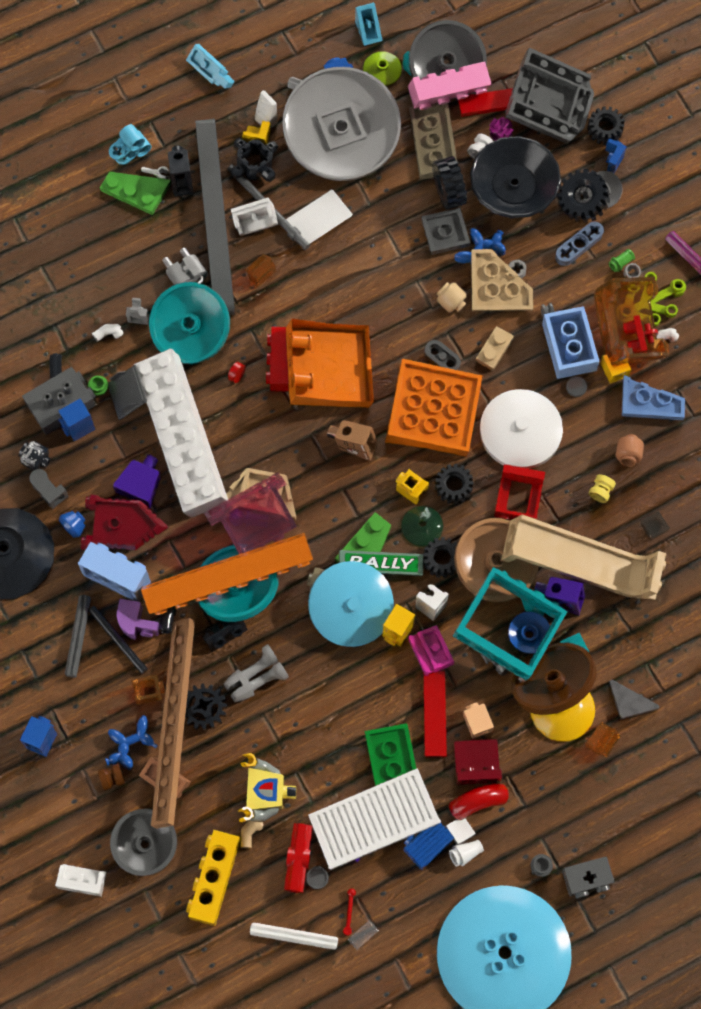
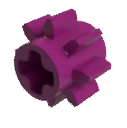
(500, 128)

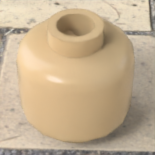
(451, 297)

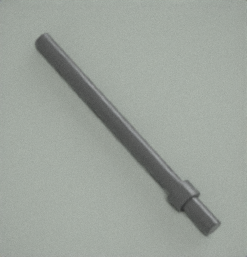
(292, 232)

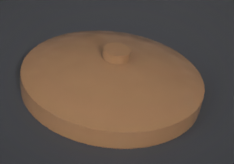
(480, 551)

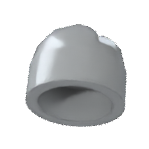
(629, 267)

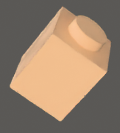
(477, 720)

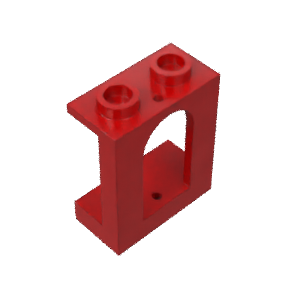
(522, 475)

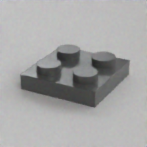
(445, 231)

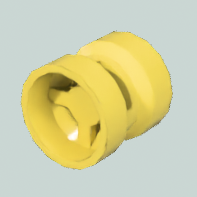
(601, 489)

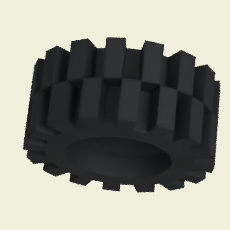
(605, 115)
(449, 495)
(432, 565)

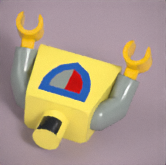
(264, 790)

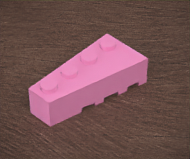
(449, 85)

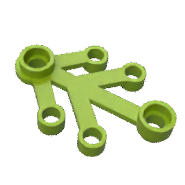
(671, 290)

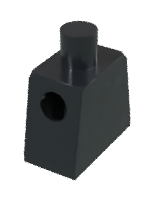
(178, 165)

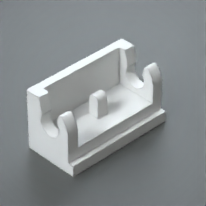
(254, 216)
(431, 605)
(81, 880)

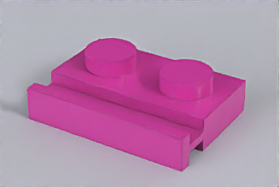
(431, 650)

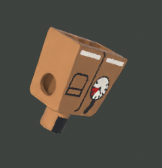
(354, 439)

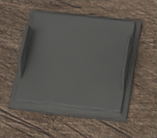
(127, 391)

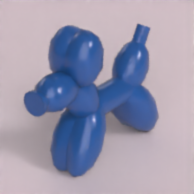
(477, 239)
(123, 748)

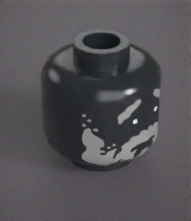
(34, 455)

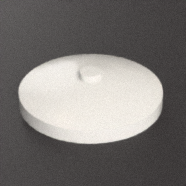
(521, 429)

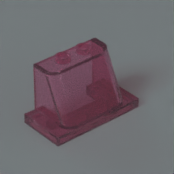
(254, 515)

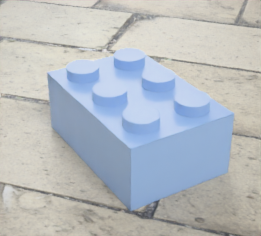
(570, 342)
(114, 571)

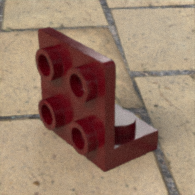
(477, 762)

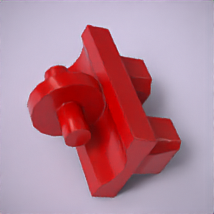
(635, 327)

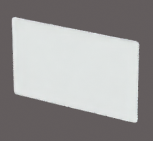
(320, 216)

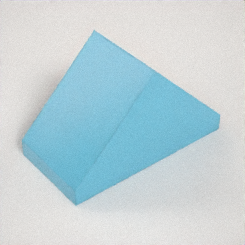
(368, 24)

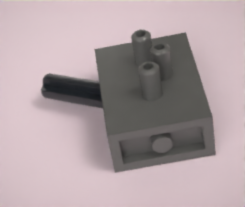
(56, 394)

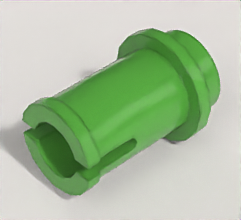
(620, 261)

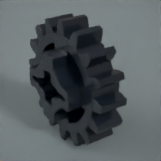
(211, 703)

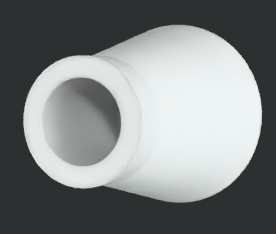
(465, 852)

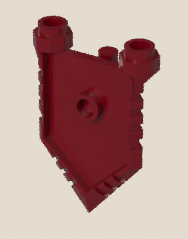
(121, 523)

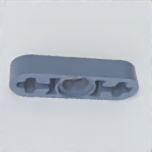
(581, 235)

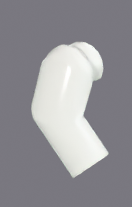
(106, 329)
(669, 333)

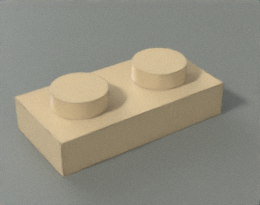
(494, 348)

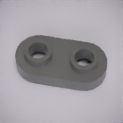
(444, 355)

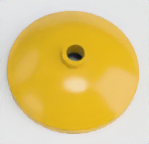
(567, 724)

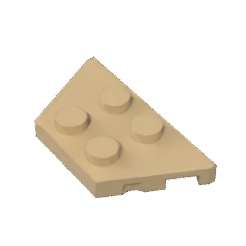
(252, 476)

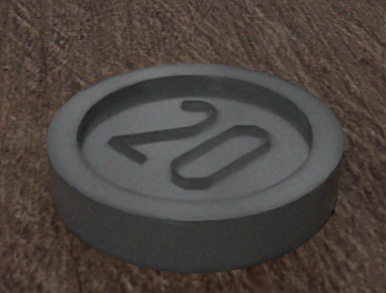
(576, 386)
(317, 877)

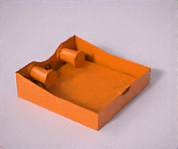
(329, 364)
(433, 408)

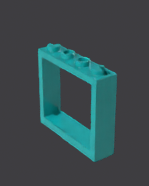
(493, 652)

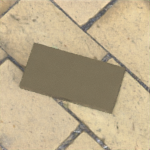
(431, 137)

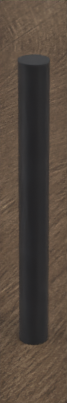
(118, 640)

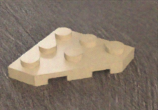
(497, 284)

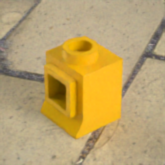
(411, 493)

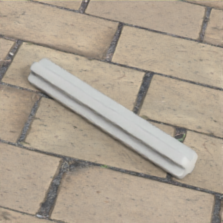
(294, 936)

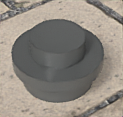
(541, 865)

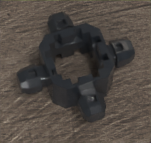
(254, 147)

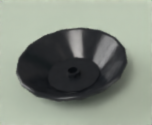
(520, 162)
(28, 552)

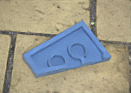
(648, 402)

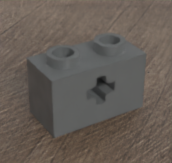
(596, 868)

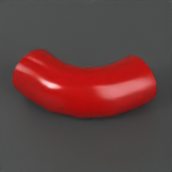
(478, 799)

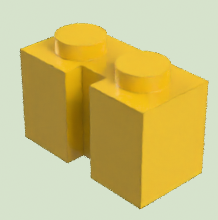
(398, 625)

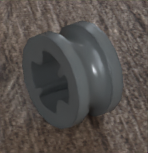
(546, 309)

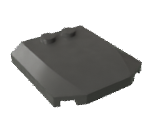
(550, 97)

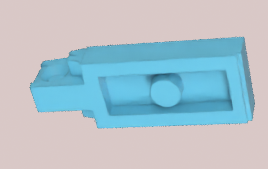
(209, 67)

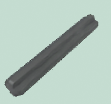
(77, 636)

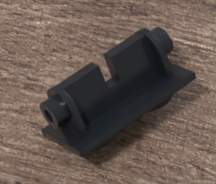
(219, 637)

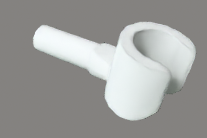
(162, 169)

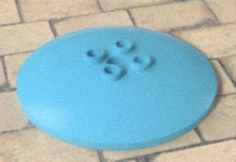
(496, 919)

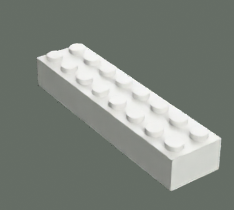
(181, 433)

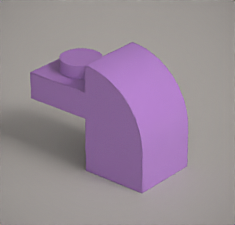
(130, 620)

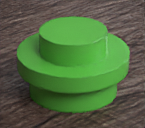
(98, 385)

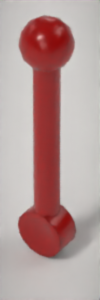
(351, 893)

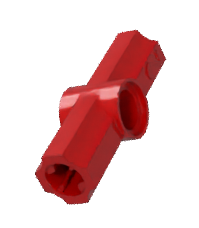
(298, 858)

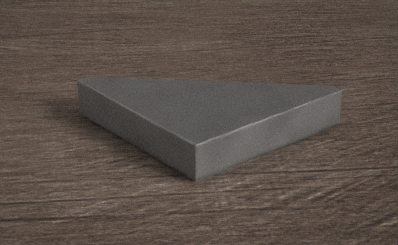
(629, 702)

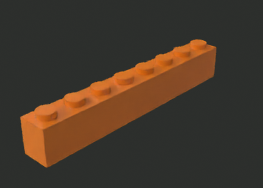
(227, 573)

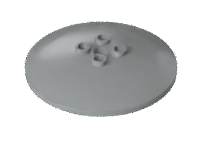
(347, 98)

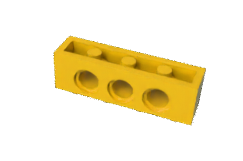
(210, 912)

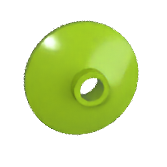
(387, 75)

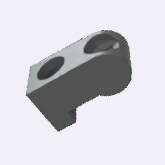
(41, 483)

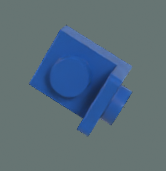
(617, 153)

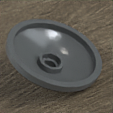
(131, 833)

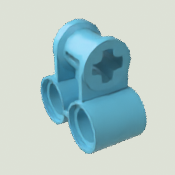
(130, 145)

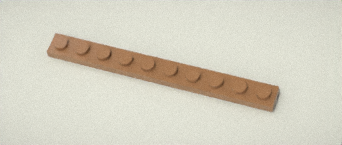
(173, 724)

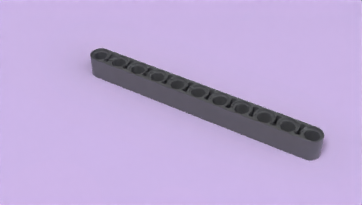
(214, 211)

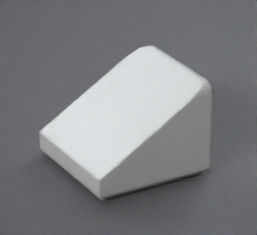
(460, 830)

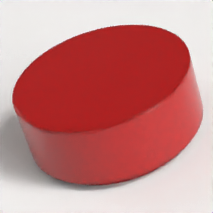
(236, 372)

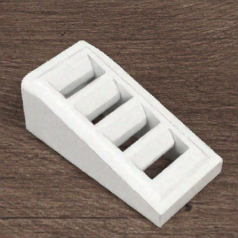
(266, 110)

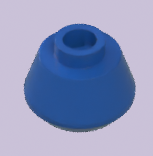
(73, 523)

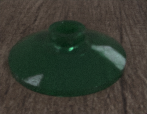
(421, 535)

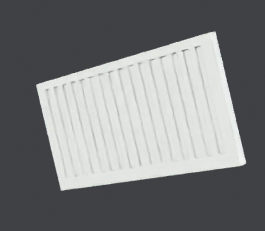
(374, 819)

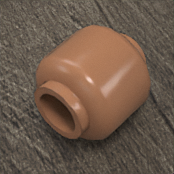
(629, 450)

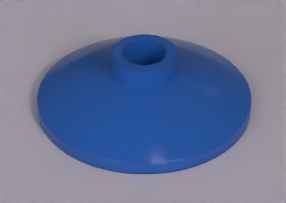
(524, 623)

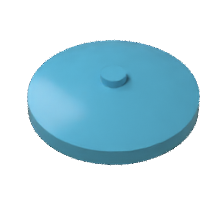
(350, 603)

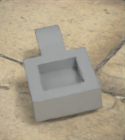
(136, 313)

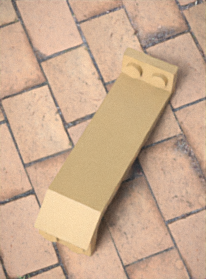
(584, 558)

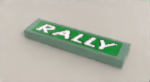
(387, 562)

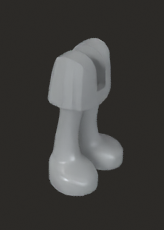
(242, 677)

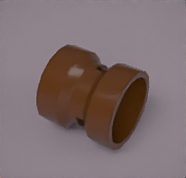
(106, 777)

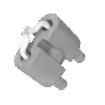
(188, 271)

